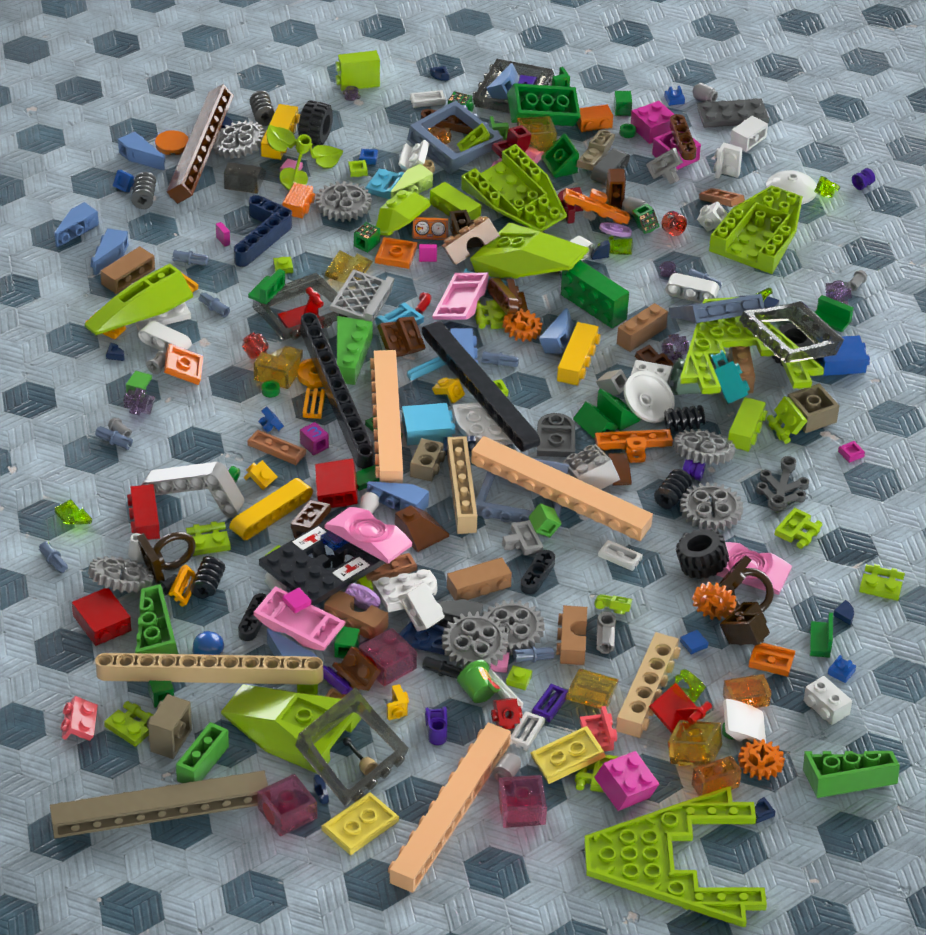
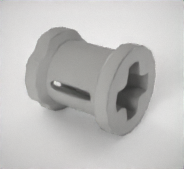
(157, 363)

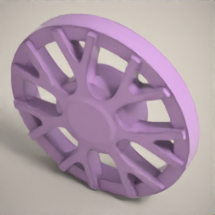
(615, 229)
(363, 596)

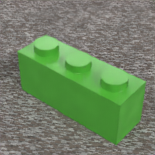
(202, 754)

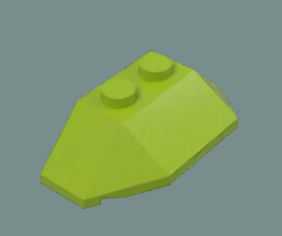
(400, 211)

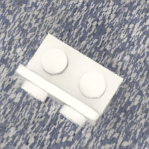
(413, 156)
(728, 160)

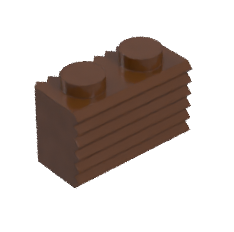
(615, 187)

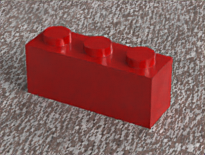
(144, 511)

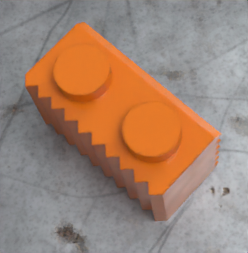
(595, 118)
(299, 199)

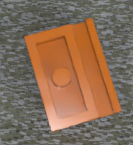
(772, 659)

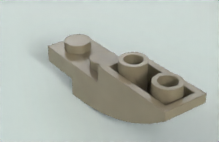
(597, 150)

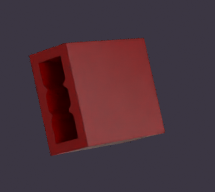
(337, 483)
(101, 616)

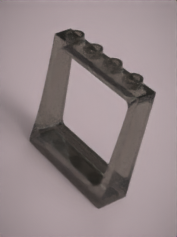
(480, 98)
(291, 291)
(825, 338)
(326, 722)

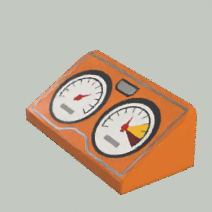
(430, 228)

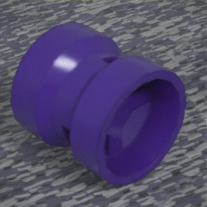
(865, 177)
(695, 469)

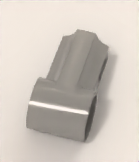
(606, 632)

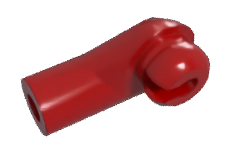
(425, 300)

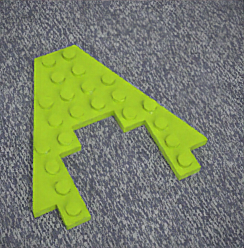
(729, 332)
(642, 860)

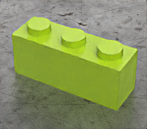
(448, 199)
(747, 423)

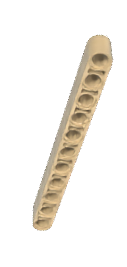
(209, 668)

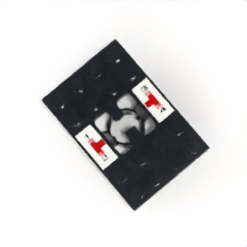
(298, 570)

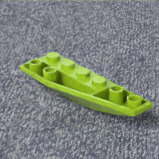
(142, 300)

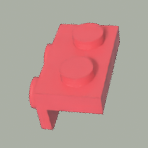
(79, 718)
(601, 728)

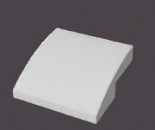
(743, 721)

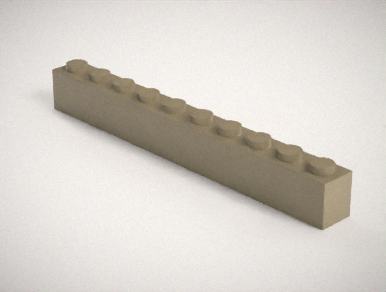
(156, 804)

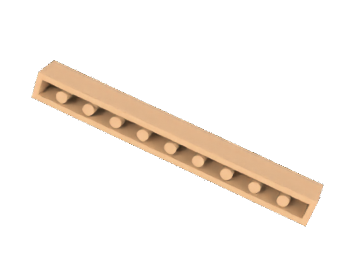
(387, 420)
(562, 488)
(449, 807)

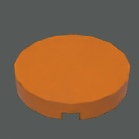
(171, 142)

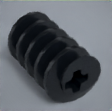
(684, 417)
(672, 488)
(207, 577)

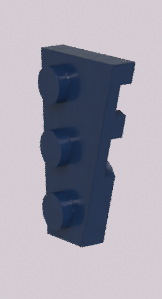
(426, 640)

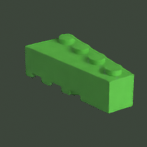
(352, 346)
(155, 628)
(849, 772)

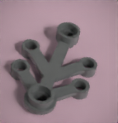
(777, 501)

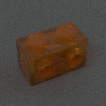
(749, 690)
(716, 775)

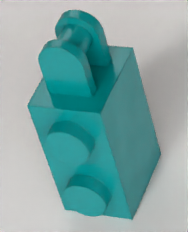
(730, 379)

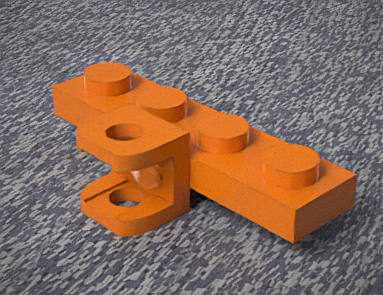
(597, 203)
(634, 442)

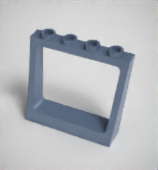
(439, 151)
(717, 310)
(508, 513)

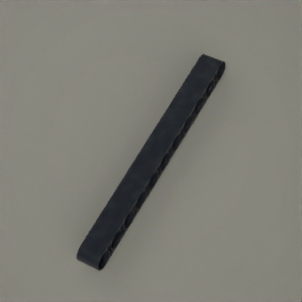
(481, 386)
(336, 391)

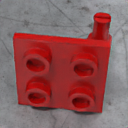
(293, 317)
(677, 706)

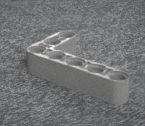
(199, 477)

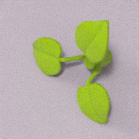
(282, 138)

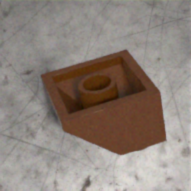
(419, 527)

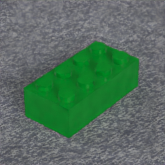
(543, 101)
(595, 294)

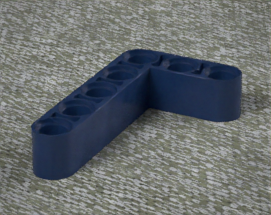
(276, 223)

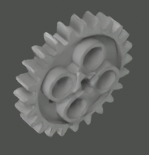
(228, 141)
(343, 201)
(704, 447)
(725, 505)
(107, 573)
(521, 623)
(474, 640)

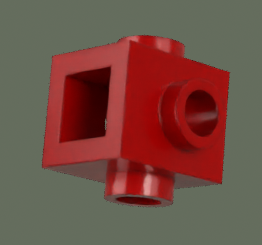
(501, 707)

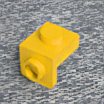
(451, 387)
(261, 474)
(399, 705)

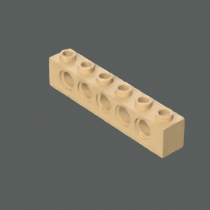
(462, 485)
(648, 685)

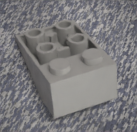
(592, 467)

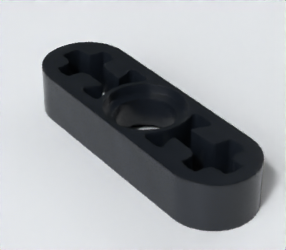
(537, 579)
(255, 624)

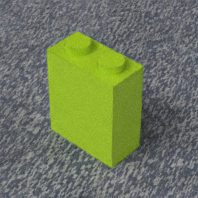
(358, 70)

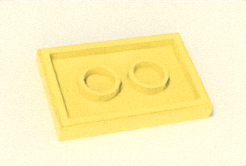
(567, 754)
(360, 823)

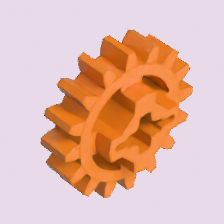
(522, 325)
(714, 600)
(751, 756)

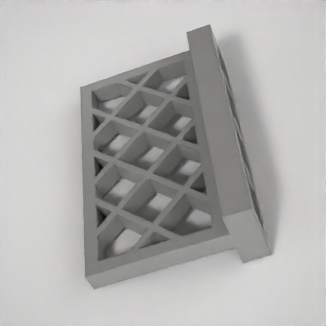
(374, 302)

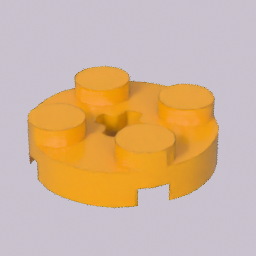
(306, 375)

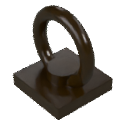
(153, 557)
(738, 574)

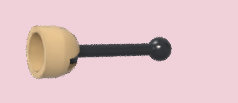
(366, 764)

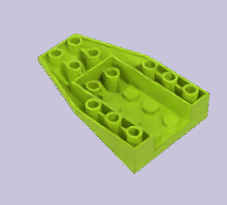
(517, 190)
(759, 229)
(526, 253)
(277, 717)

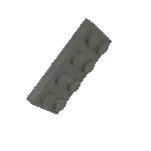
(731, 112)

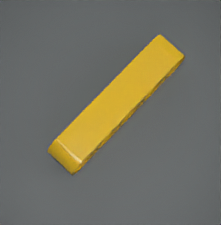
(271, 509)

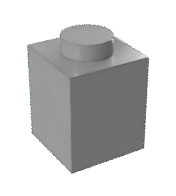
(612, 381)

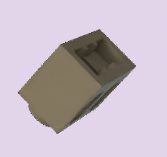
(427, 460)

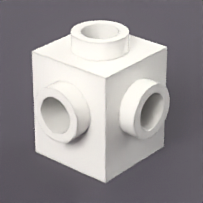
(711, 216)

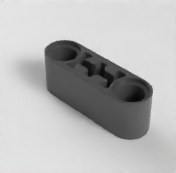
(613, 160)

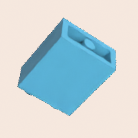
(427, 422)

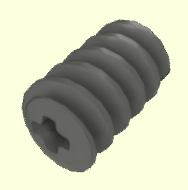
(262, 107)
(143, 190)

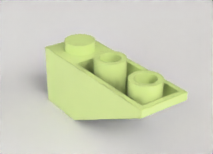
(414, 180)

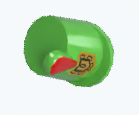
(477, 681)

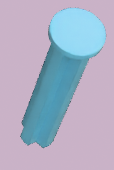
(425, 368)

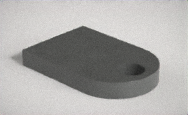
(556, 438)

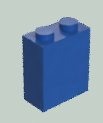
(848, 360)

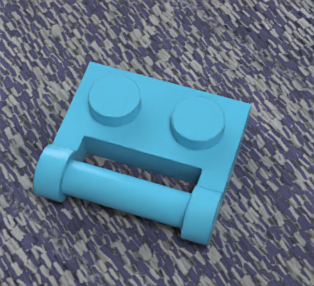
(381, 181)
(403, 310)

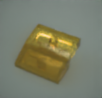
(344, 264)
(592, 689)

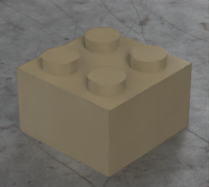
(816, 407)
(169, 726)

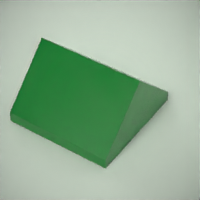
(561, 157)
(616, 410)

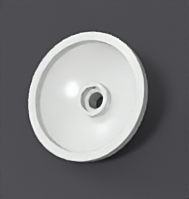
(794, 182)
(648, 396)

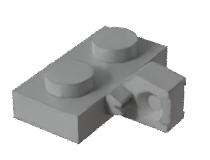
(666, 166)
(524, 538)

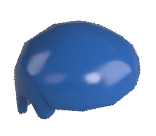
(208, 644)

